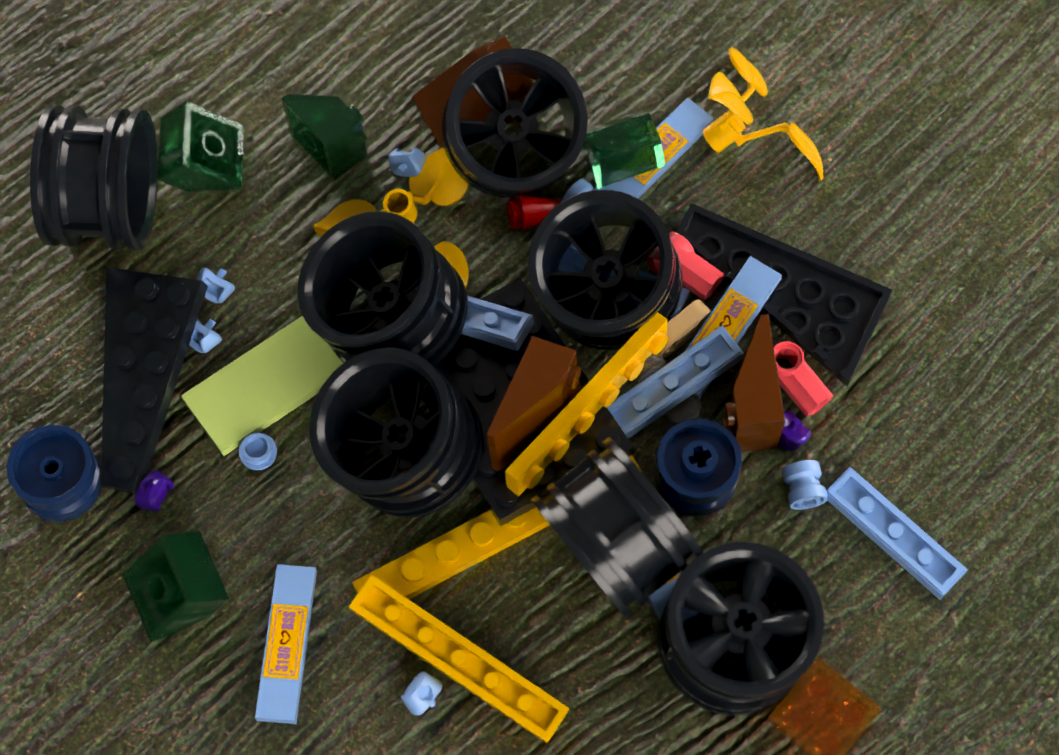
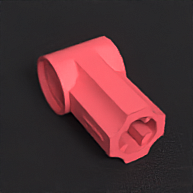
(697, 273)
(800, 381)

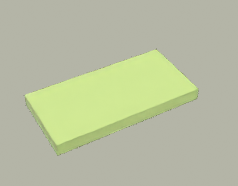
(262, 385)

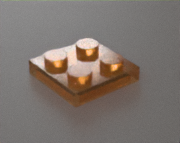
(824, 712)

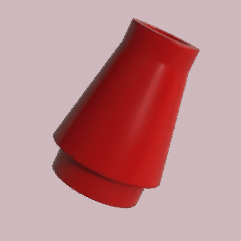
(529, 211)

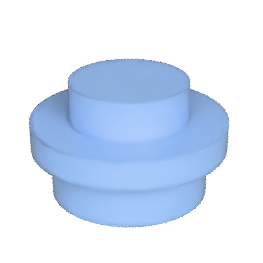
(258, 451)

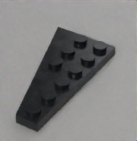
(815, 302)
(144, 351)

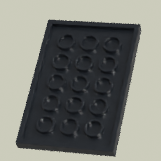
(484, 374)

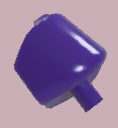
(793, 433)
(153, 491)

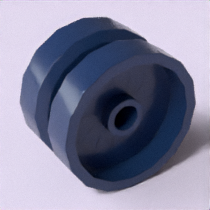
(691, 446)
(54, 473)

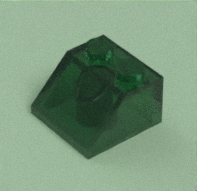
(327, 131)
(623, 148)
(200, 150)
(175, 584)

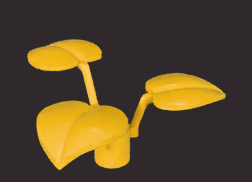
(730, 125)
(435, 182)

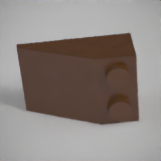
(435, 95)
(536, 395)
(756, 404)

